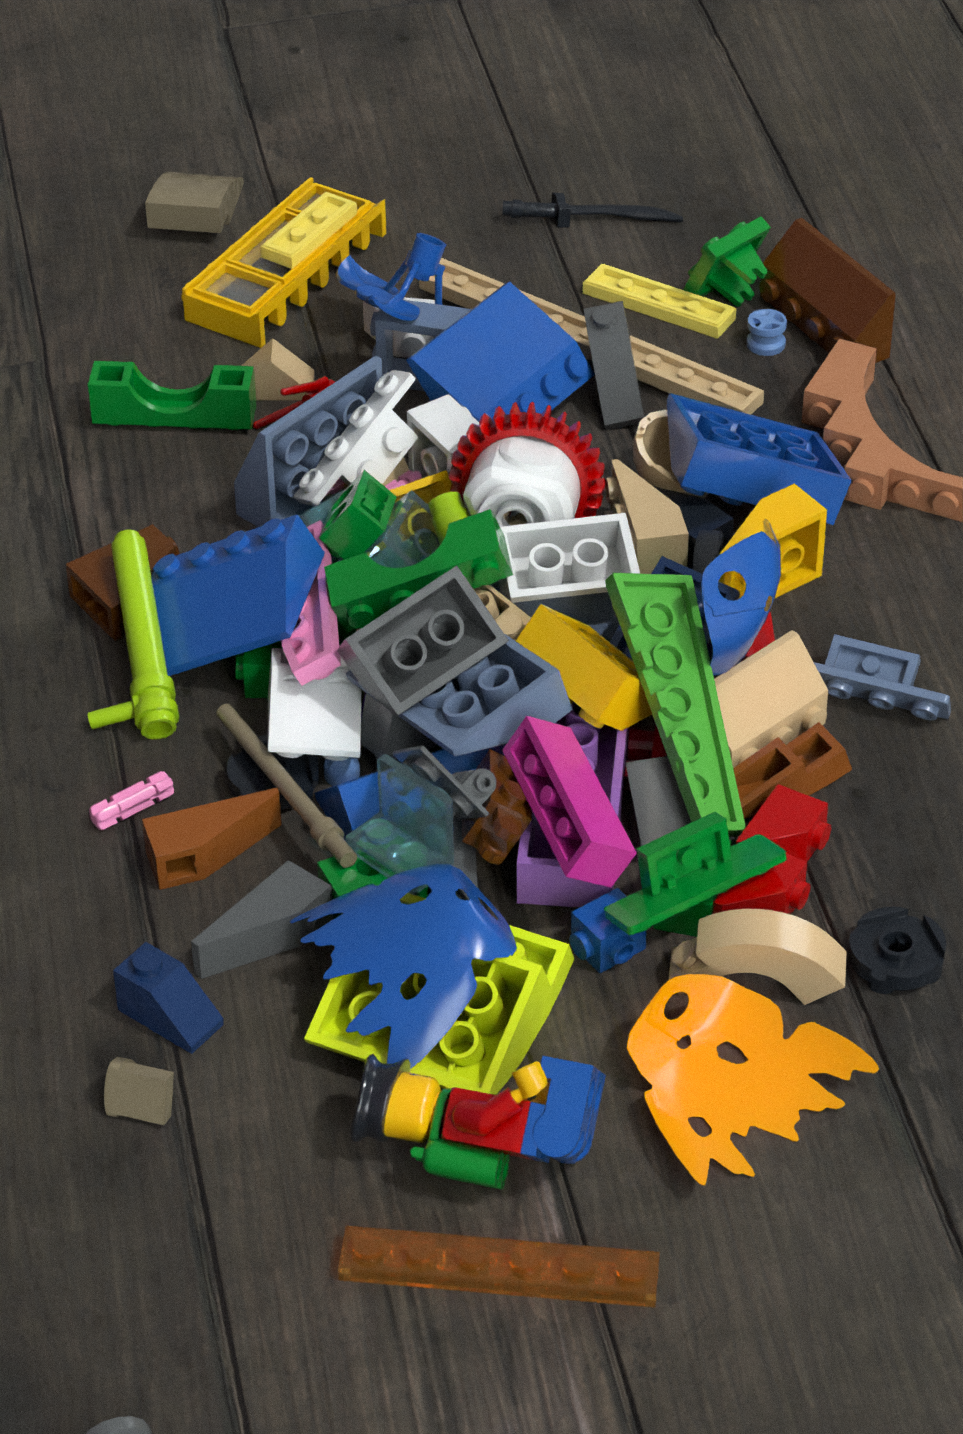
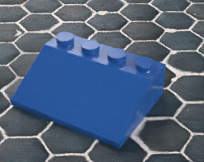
(502, 356)
(749, 456)
(234, 592)

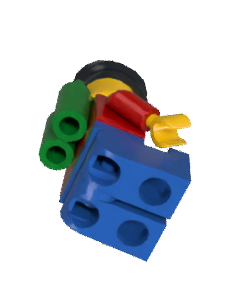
(475, 1130)

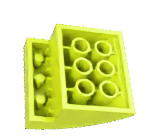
(489, 1034)

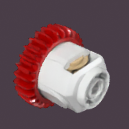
(527, 468)

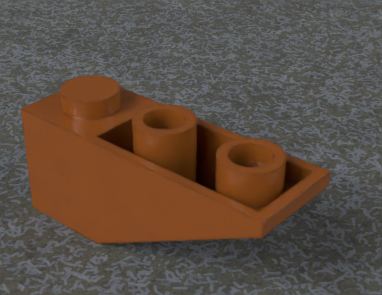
(204, 838)

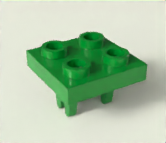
(730, 263)

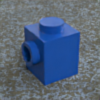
(598, 939)

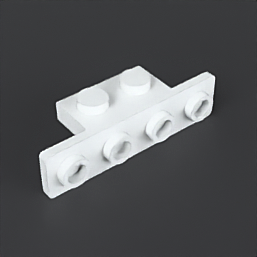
(371, 442)

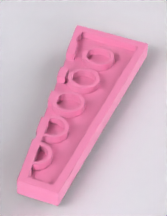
(315, 638)

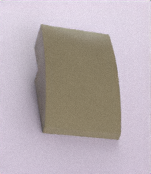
(192, 202)

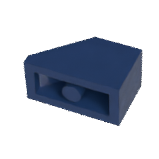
(165, 998)

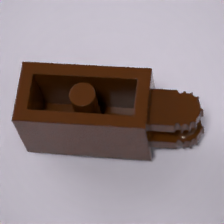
(507, 814)

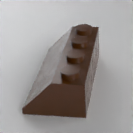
(827, 291)

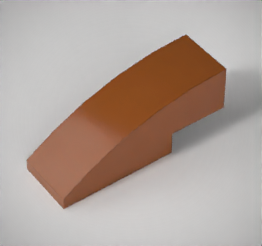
(802, 765)

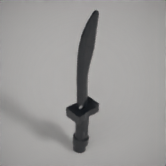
(562, 211)

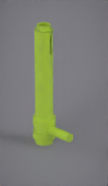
(151, 689)

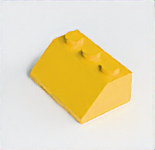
(591, 668)

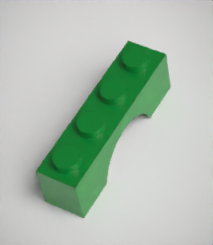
(126, 397)
(365, 590)

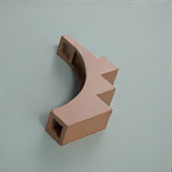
(872, 461)

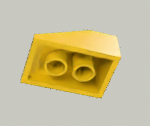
(800, 530)

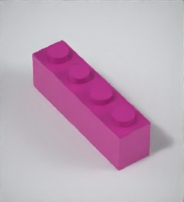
(569, 802)

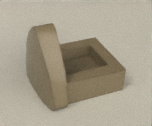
(138, 1091)

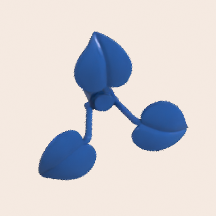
(420, 264)

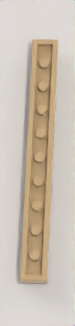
(653, 364)

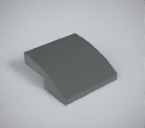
(656, 798)

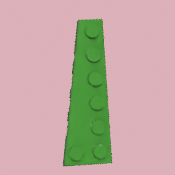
(673, 665)

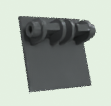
(466, 788)

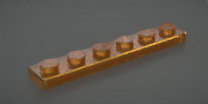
(499, 1266)

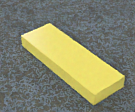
(308, 230)

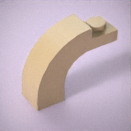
(767, 945)

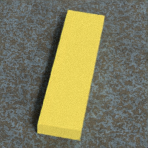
(660, 300)

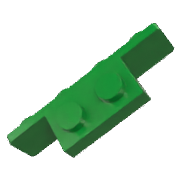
(689, 869)

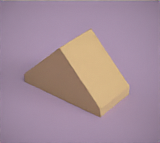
(277, 369)

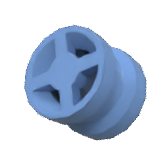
(766, 332)

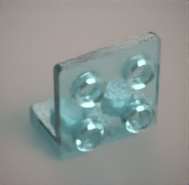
(411, 823)

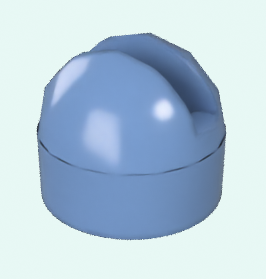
(341, 770)

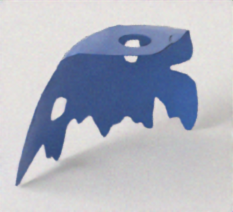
(737, 622)
(401, 939)

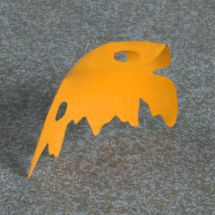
(728, 1095)

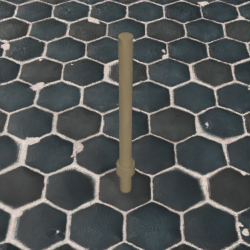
(322, 829)

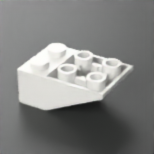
(313, 717)

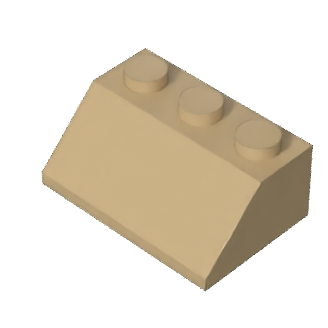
(771, 697)

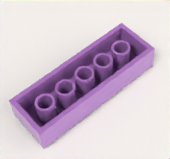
(538, 870)

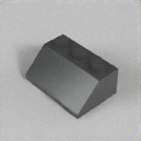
(422, 642)

